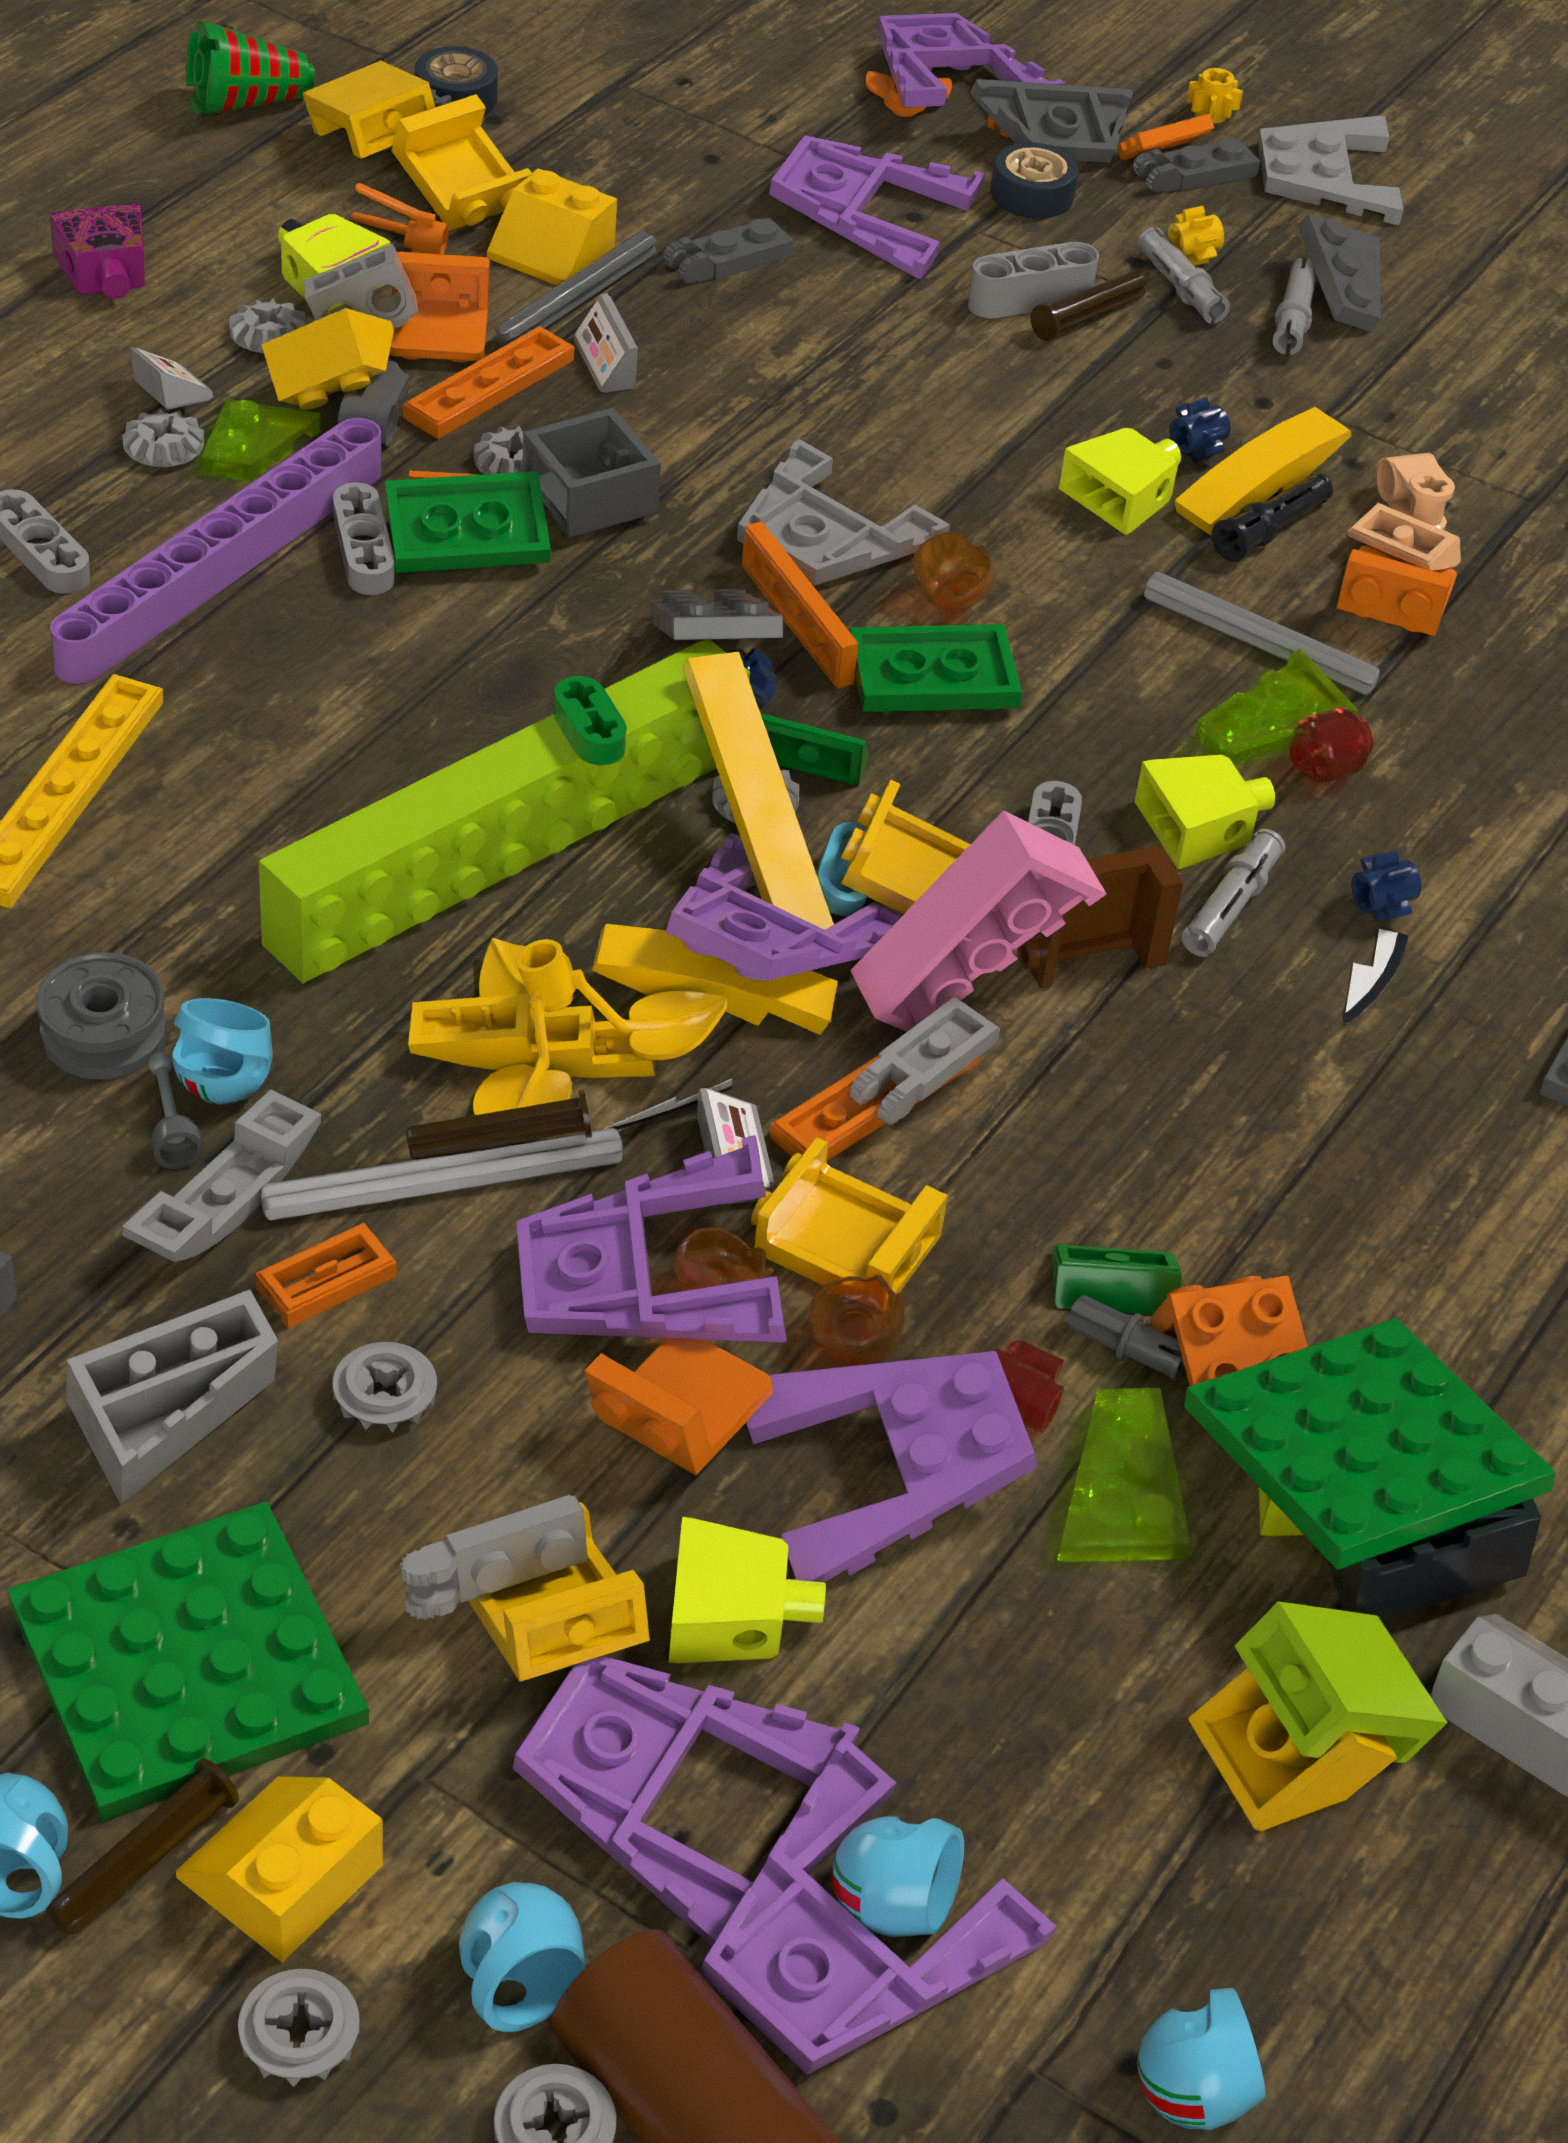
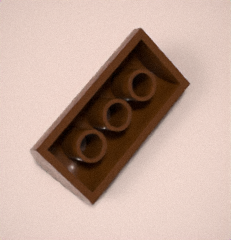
(677, 2052)

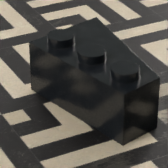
(1442, 1565)

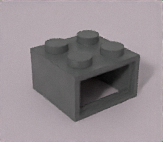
(592, 472)

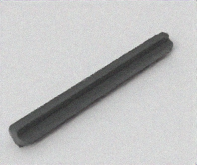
(578, 288)

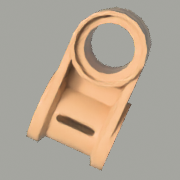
(1415, 487)

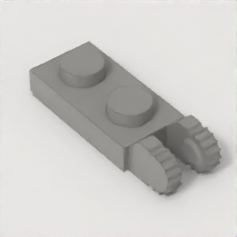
(925, 1058)
(494, 1556)

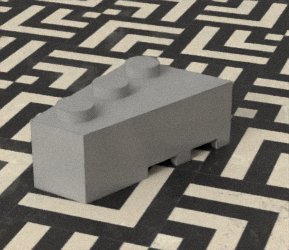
(169, 1387)

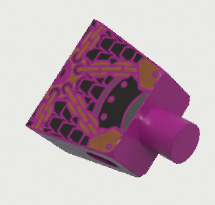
(100, 248)

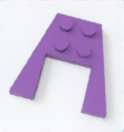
(943, 40)
(836, 183)
(760, 937)
(590, 1265)
(949, 1433)
(617, 1742)
(814, 1970)

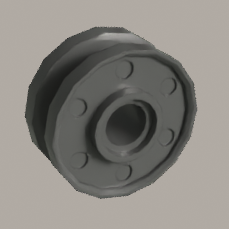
(101, 1015)

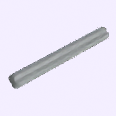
(1259, 631)

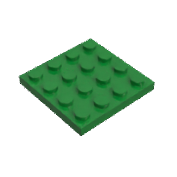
(1368, 1442)
(186, 1657)

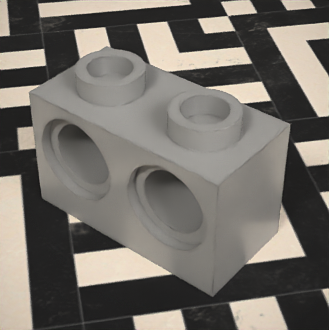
(355, 283)

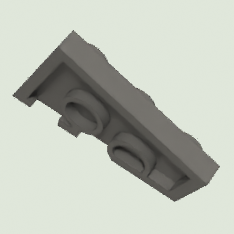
(1346, 269)

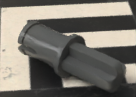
(1126, 1336)

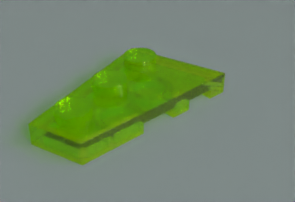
(1267, 715)
(1126, 1484)

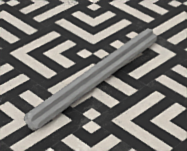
(440, 1174)

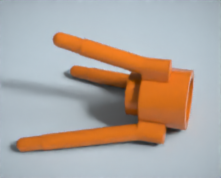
(421, 236)

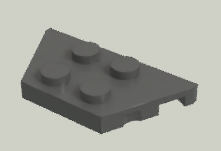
(1069, 117)

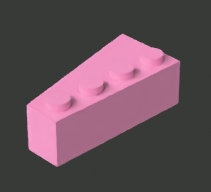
(974, 919)

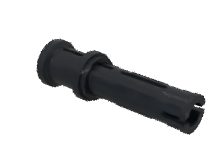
(1260, 522)

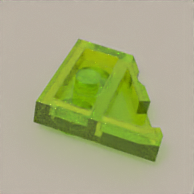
(253, 437)

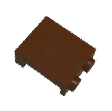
(1135, 912)

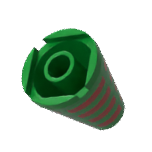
(242, 71)

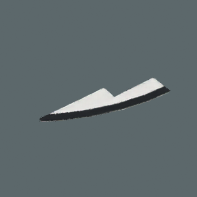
(1369, 981)
(666, 1108)

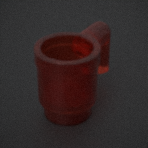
(1032, 1382)

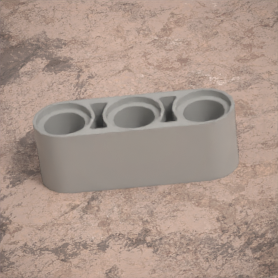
(1025, 278)

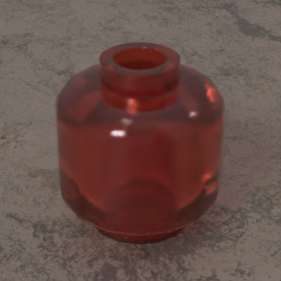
(1331, 744)

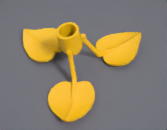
(659, 1024)

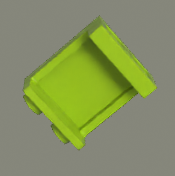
(1336, 1676)

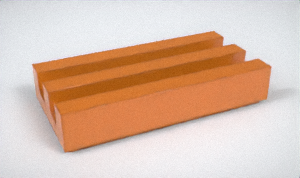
(1166, 136)
(332, 1280)

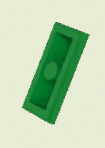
(817, 750)
(1114, 1276)

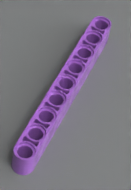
(212, 552)

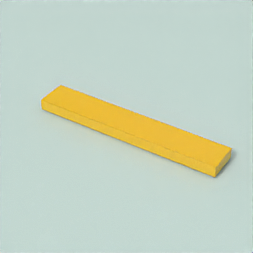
(71, 779)
(755, 787)

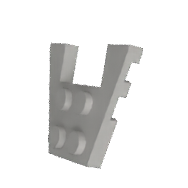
(1314, 164)
(823, 534)

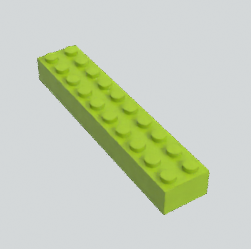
(475, 824)

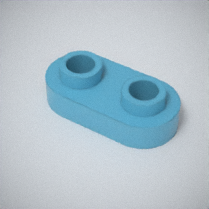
(831, 870)

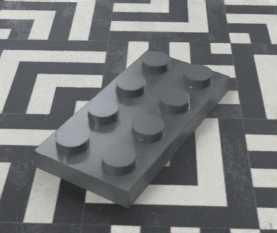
(727, 616)

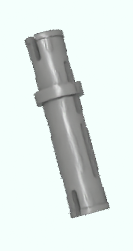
(1192, 284)
(1294, 313)
(1243, 878)

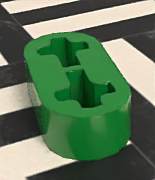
(600, 716)

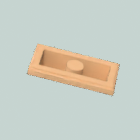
(1407, 538)

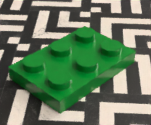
(467, 521)
(935, 668)

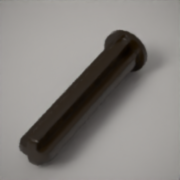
(1051, 319)
(499, 1128)
(142, 1848)

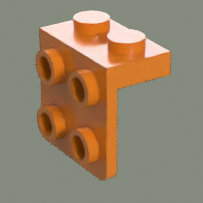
(451, 308)
(1395, 590)
(1231, 1325)
(680, 1399)

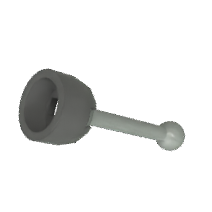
(176, 1137)

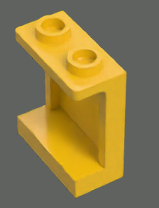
(368, 105)
(456, 162)
(896, 853)
(842, 1227)
(566, 1615)

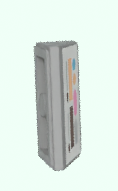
(607, 347)
(167, 380)
(725, 1122)

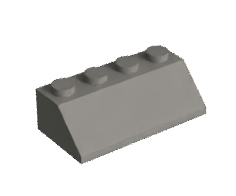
(1509, 1696)

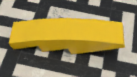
(1262, 468)
(660, 962)
(502, 1033)

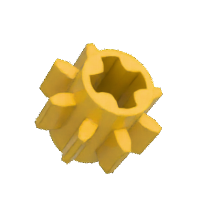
(1215, 94)
(1197, 235)

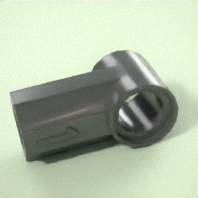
(378, 401)

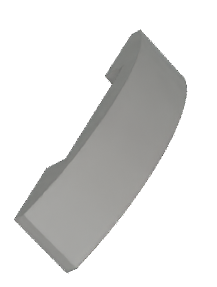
(229, 1187)

